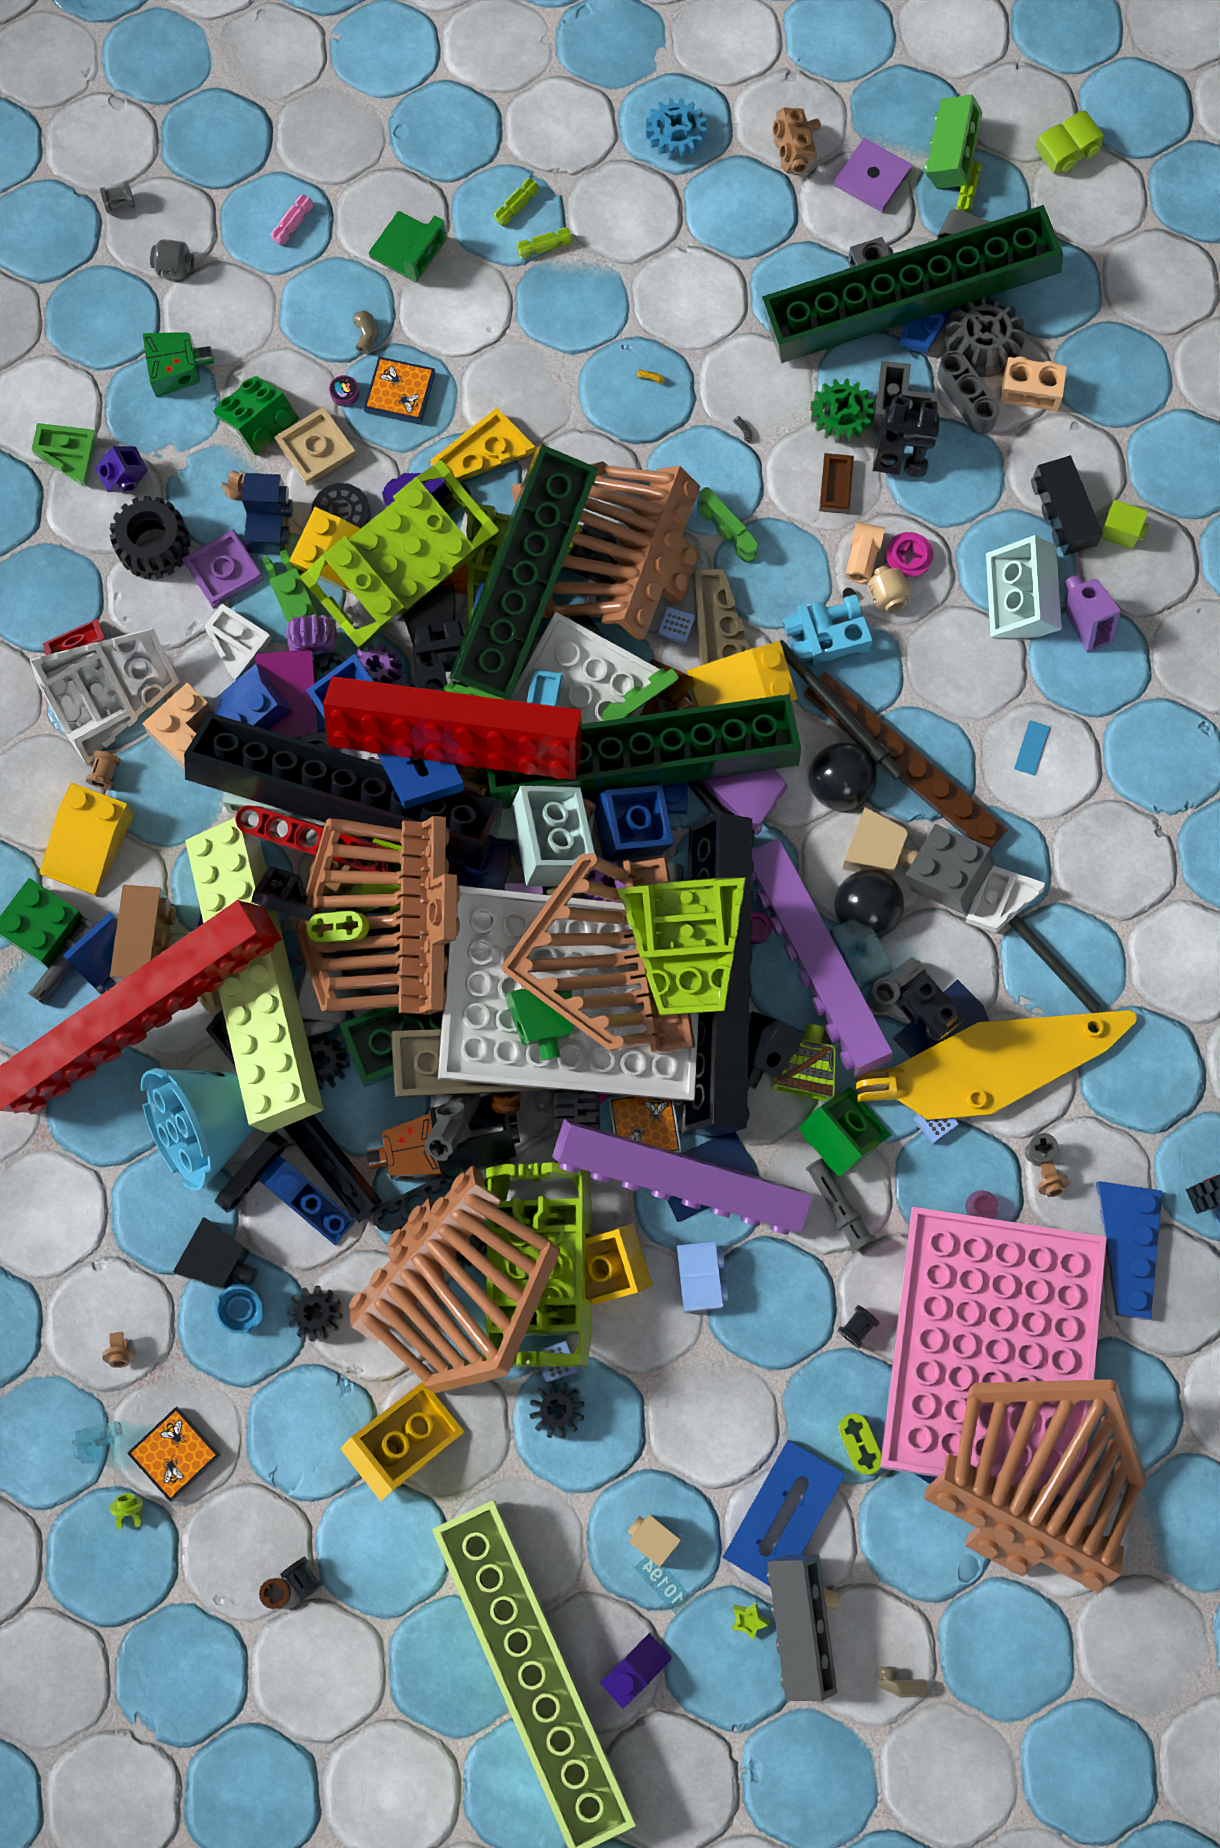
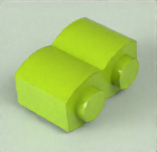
(1069, 142)

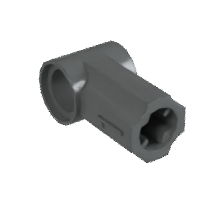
(896, 984)

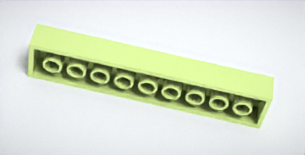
(262, 1000)
(534, 1677)

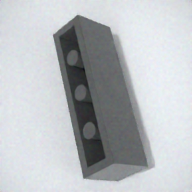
(802, 1627)

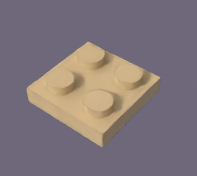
(315, 446)

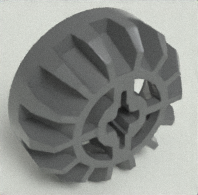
(980, 337)

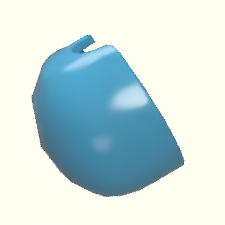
(240, 1308)

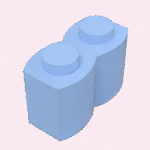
(700, 1276)

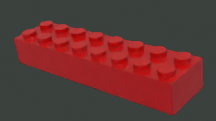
(453, 727)

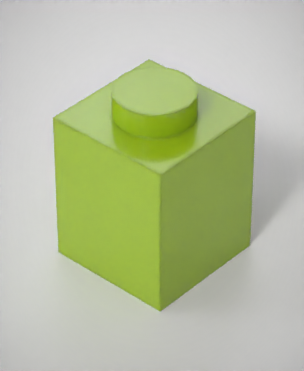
(1125, 524)

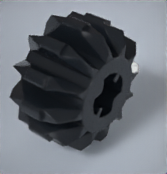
(334, 1057)
(315, 1302)
(563, 1401)

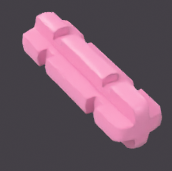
(291, 220)

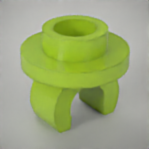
(127, 1505)

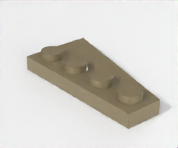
(717, 621)

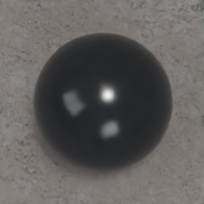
(843, 776)
(870, 900)

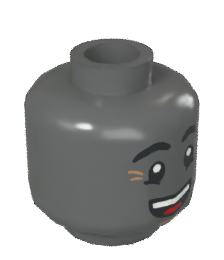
(171, 259)

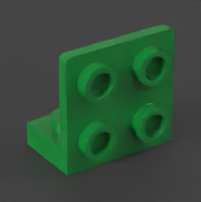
(409, 245)

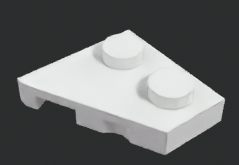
(235, 640)
(1002, 898)

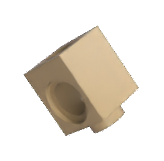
(652, 1539)

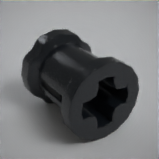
(858, 1326)
(301, 1579)

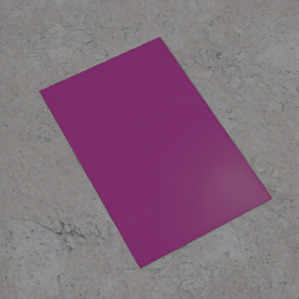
(292, 675)

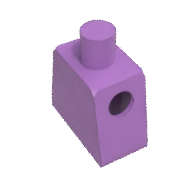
(1091, 612)

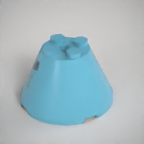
(195, 1120)

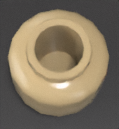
(889, 589)

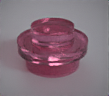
(982, 1204)

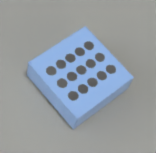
(676, 626)
(935, 1128)
(555, 1373)

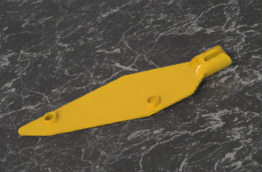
(994, 1063)

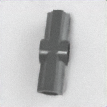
(451, 1125)

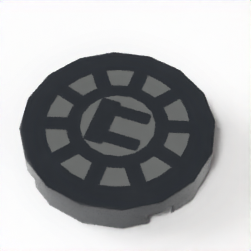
(344, 502)

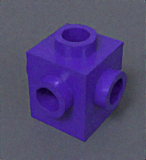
(121, 469)

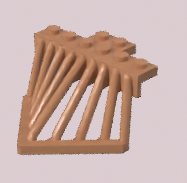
(654, 553)
(425, 917)
(663, 1032)
(418, 1259)
(1025, 1529)

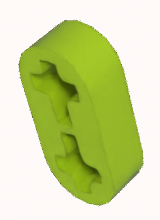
(337, 920)
(852, 1446)

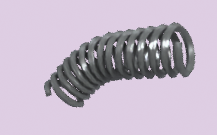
(744, 428)

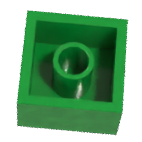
(38, 923)

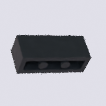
(1066, 505)

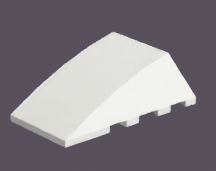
(104, 687)

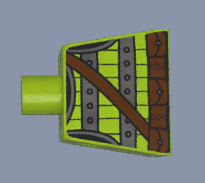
(810, 1068)

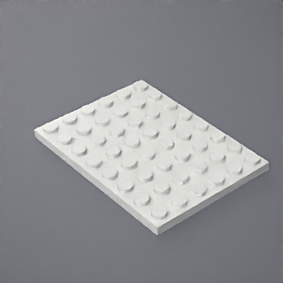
(479, 1031)

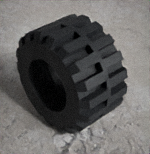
(142, 517)
(576, 1107)

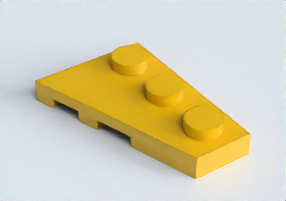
(485, 447)

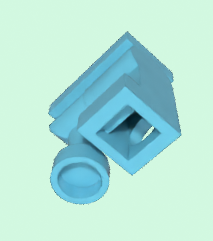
(821, 637)

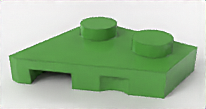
(66, 449)

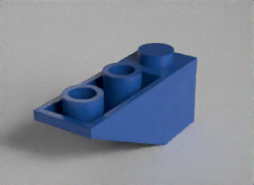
(306, 1199)

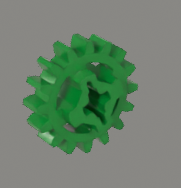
(849, 419)

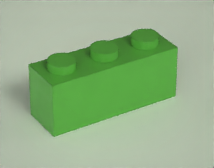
(954, 141)

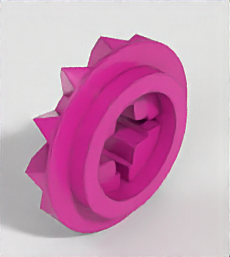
(921, 549)

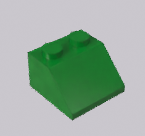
(844, 1131)

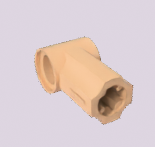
(865, 546)

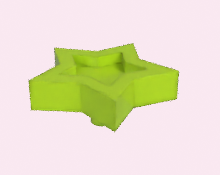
(749, 1619)

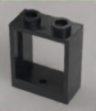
(483, 1147)

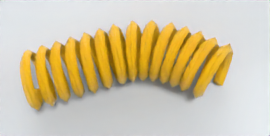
(648, 374)

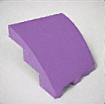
(749, 794)

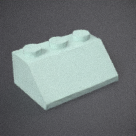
(1023, 589)
(550, 832)

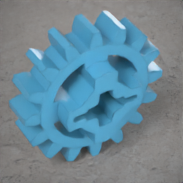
(676, 128)

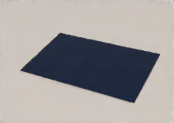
(913, 1038)
(723, 1151)

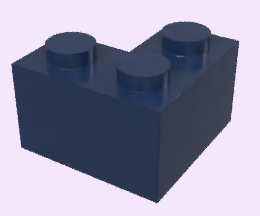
(267, 513)

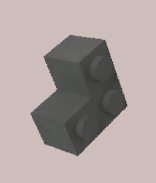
(892, 382)

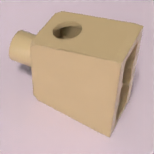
(878, 845)

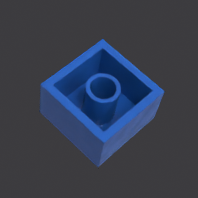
(633, 822)

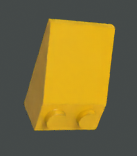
(319, 535)
(743, 677)
(85, 838)
(614, 1265)
(401, 1440)

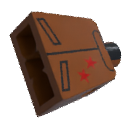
(405, 1151)

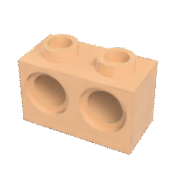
(1032, 390)

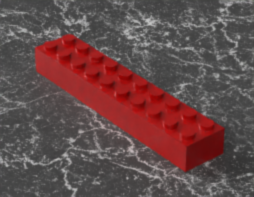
(136, 1006)

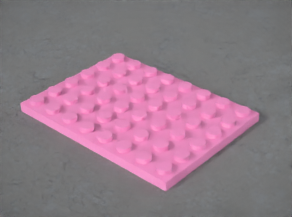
(988, 1308)

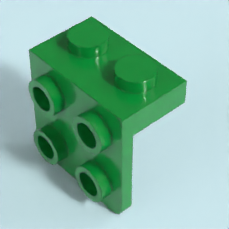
(256, 413)

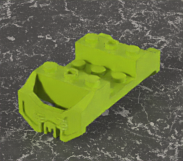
(401, 554)
(565, 1223)

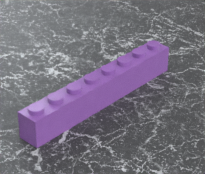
(818, 960)
(681, 1176)

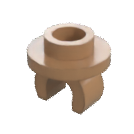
(234, 486)
(1052, 1183)
(119, 1353)

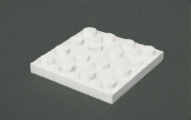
(591, 666)

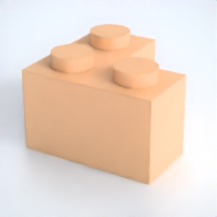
(177, 721)

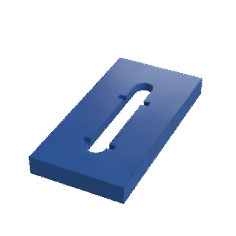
(416, 789)
(822, 1486)

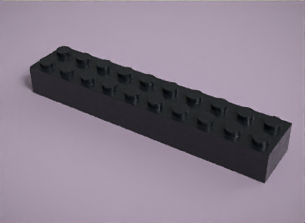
(329, 785)
(724, 850)

